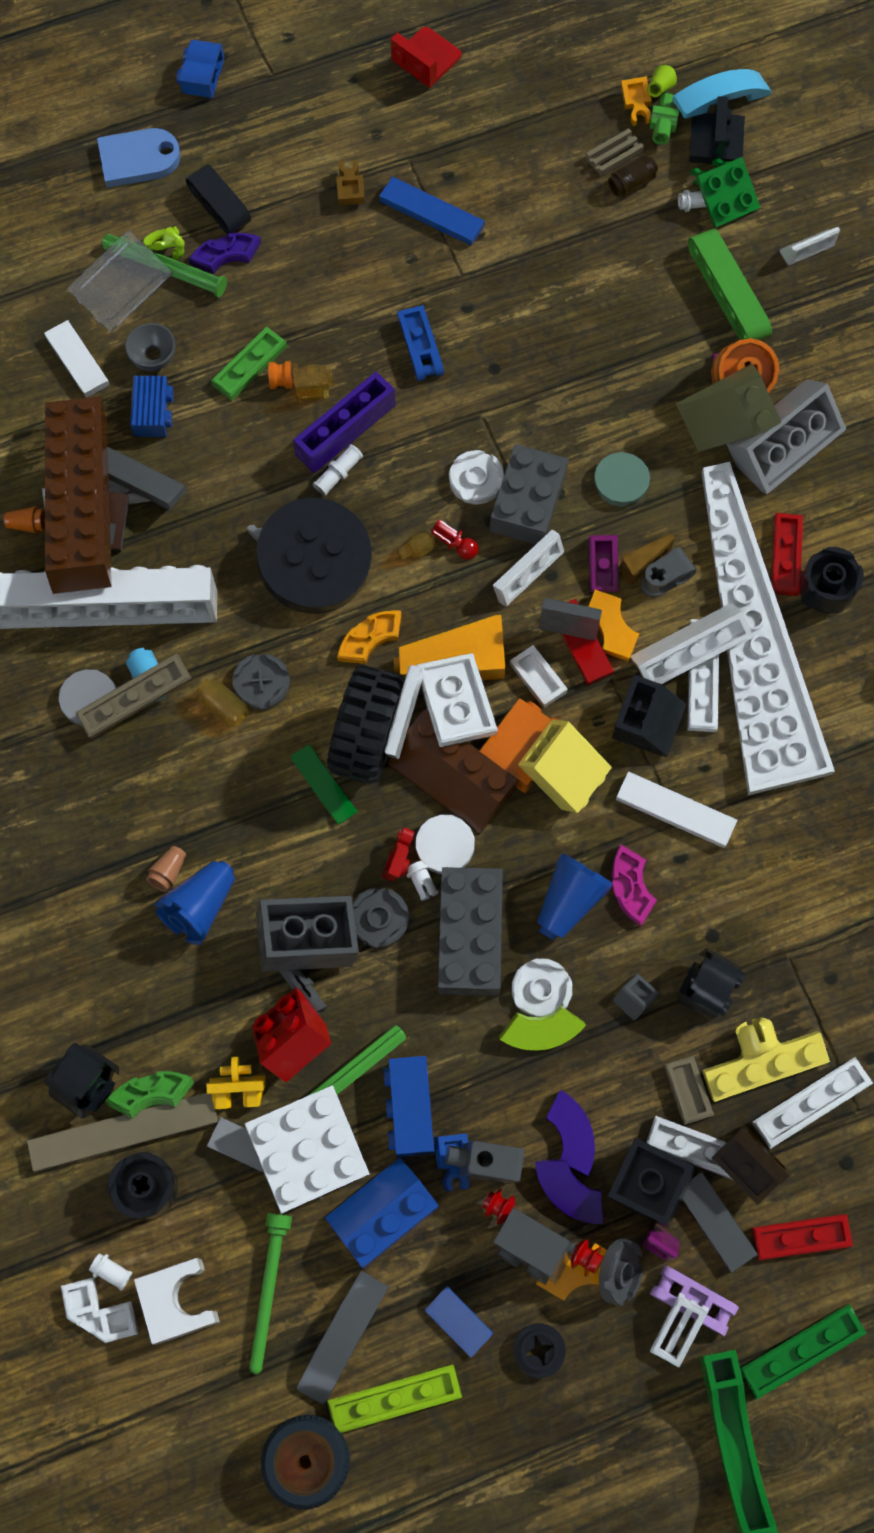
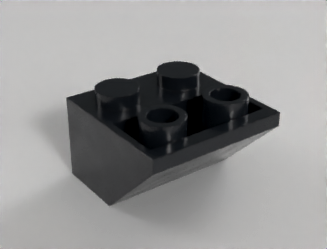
(649, 716)

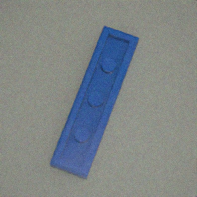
(432, 211)

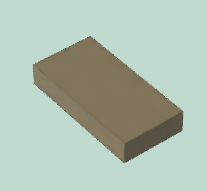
(688, 1090)

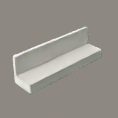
(693, 644)

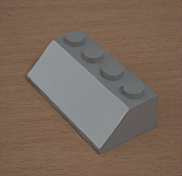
(807, 426)

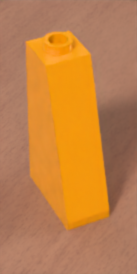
(481, 638)

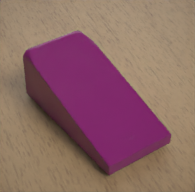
(603, 563)
(661, 1243)

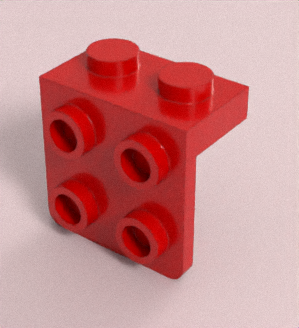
(424, 55)

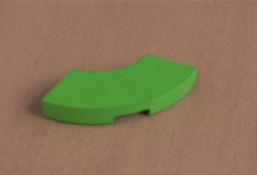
(156, 1089)

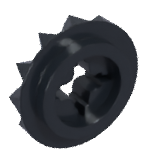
(553, 1358)

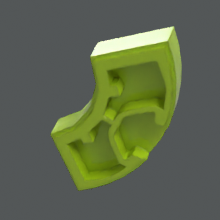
(542, 1031)

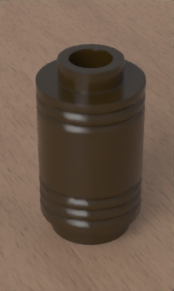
(633, 176)

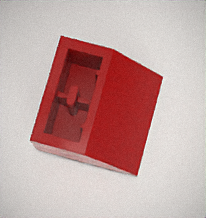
(290, 1035)

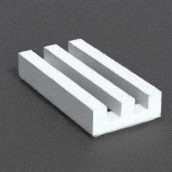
(691, 1306)

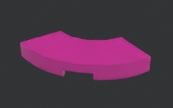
(629, 885)

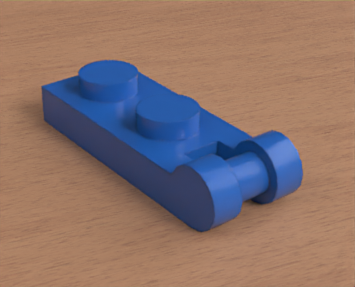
(420, 342)

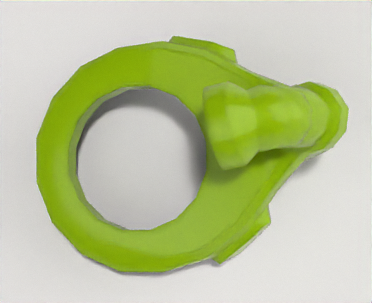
(170, 239)

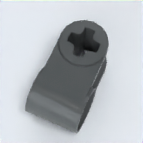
(667, 573)

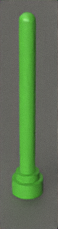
(277, 1227)

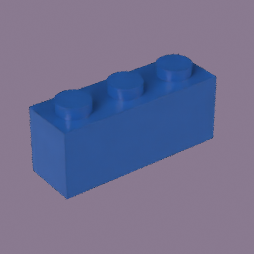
(409, 1106)

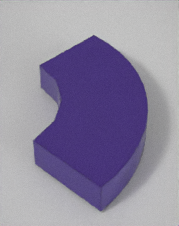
(224, 250)
(574, 1131)
(568, 1193)

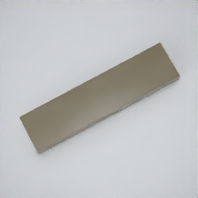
(133, 696)

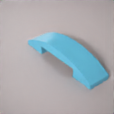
(731, 84)

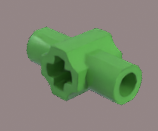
(664, 119)

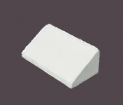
(810, 246)

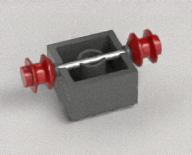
(535, 1245)

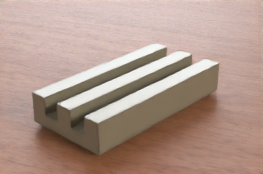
(611, 149)

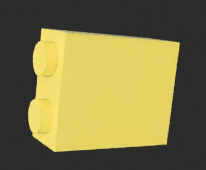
(565, 766)

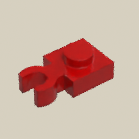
(397, 862)

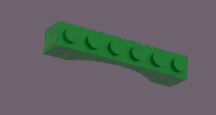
(735, 1443)

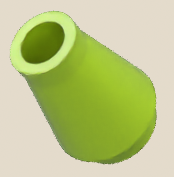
(662, 80)

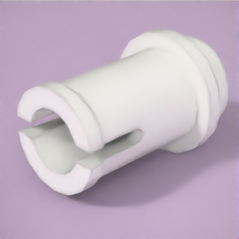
(689, 200)
(421, 879)
(110, 1271)

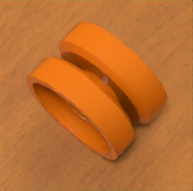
(742, 354)

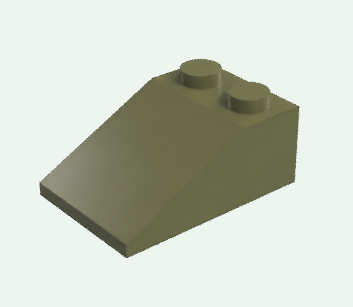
(729, 410)

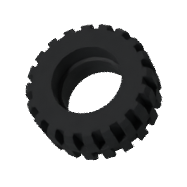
(364, 724)

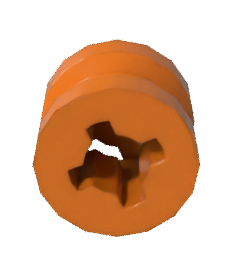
(280, 375)

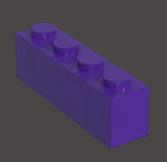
(344, 422)

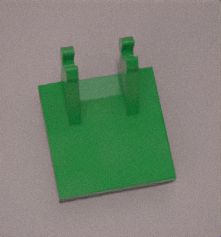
(726, 190)

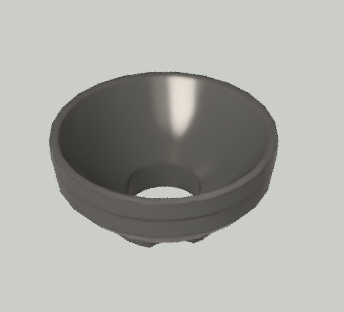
(149, 337)

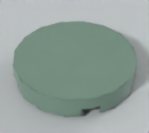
(621, 479)

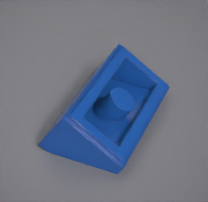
(459, 1321)

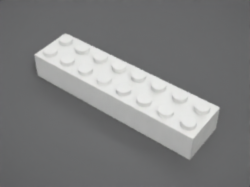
(135, 598)

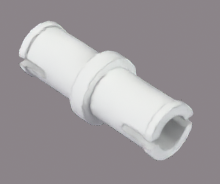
(337, 470)

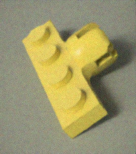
(764, 1059)

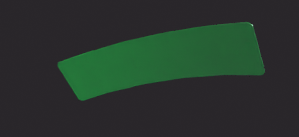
(323, 784)

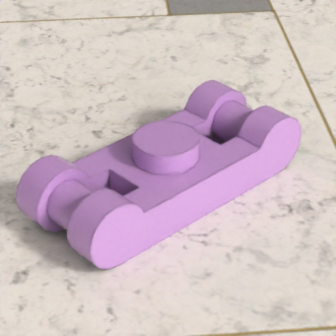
(697, 1292)

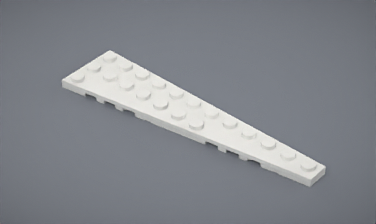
(772, 704)

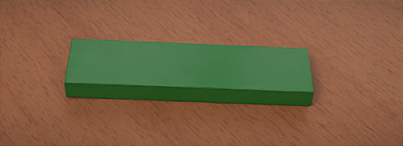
(802, 1351)

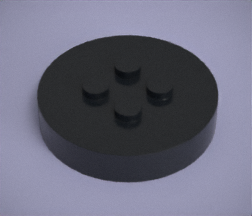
(313, 555)

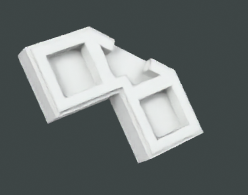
(84, 1310)

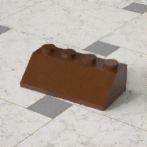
(454, 775)

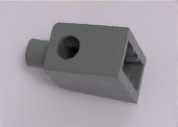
(498, 1162)

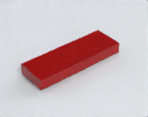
(786, 554)
(588, 657)
(802, 1237)

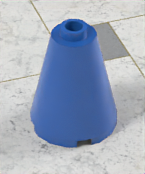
(570, 896)
(196, 901)

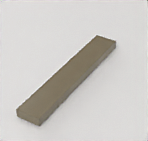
(121, 1132)

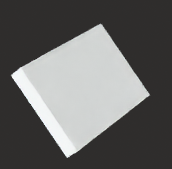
(457, 700)
(404, 711)

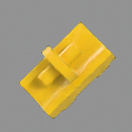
(251, 1086)

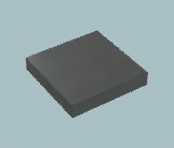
(570, 619)

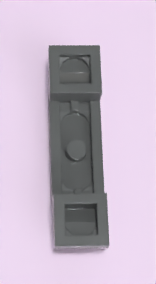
(342, 1338)

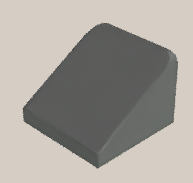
(635, 997)

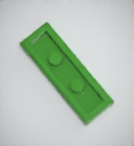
(249, 363)

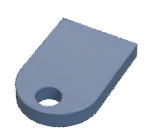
(137, 156)

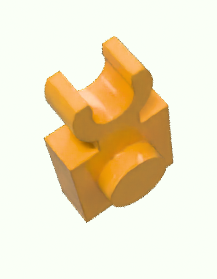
(637, 98)

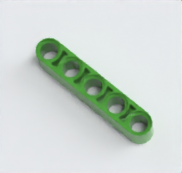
(729, 286)

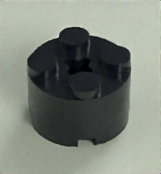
(830, 580)
(710, 985)
(82, 1080)
(136, 1169)

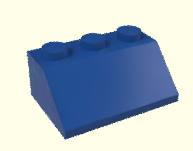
(382, 1213)

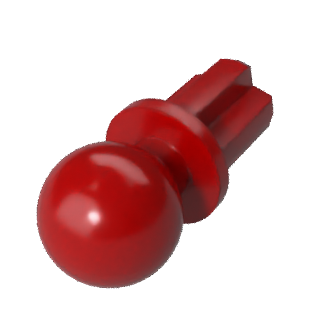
(465, 547)

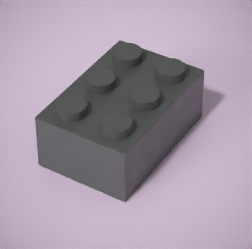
(528, 494)
(306, 933)

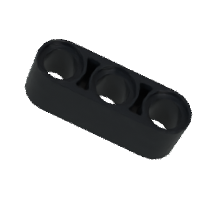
(218, 199)

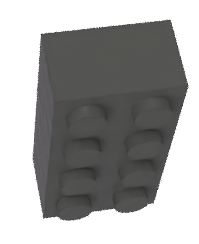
(470, 931)

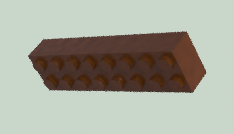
(77, 496)

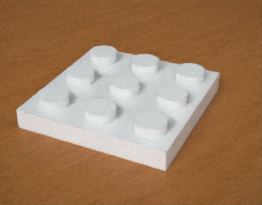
(306, 1149)

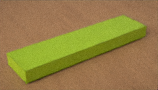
(394, 1399)

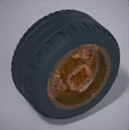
(282, 1466)

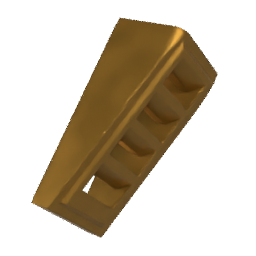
(635, 563)

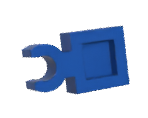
(441, 1144)

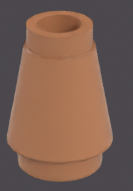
(166, 869)

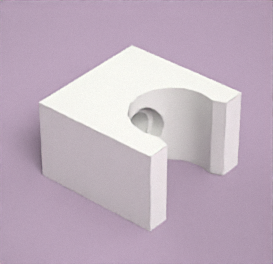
(161, 1306)

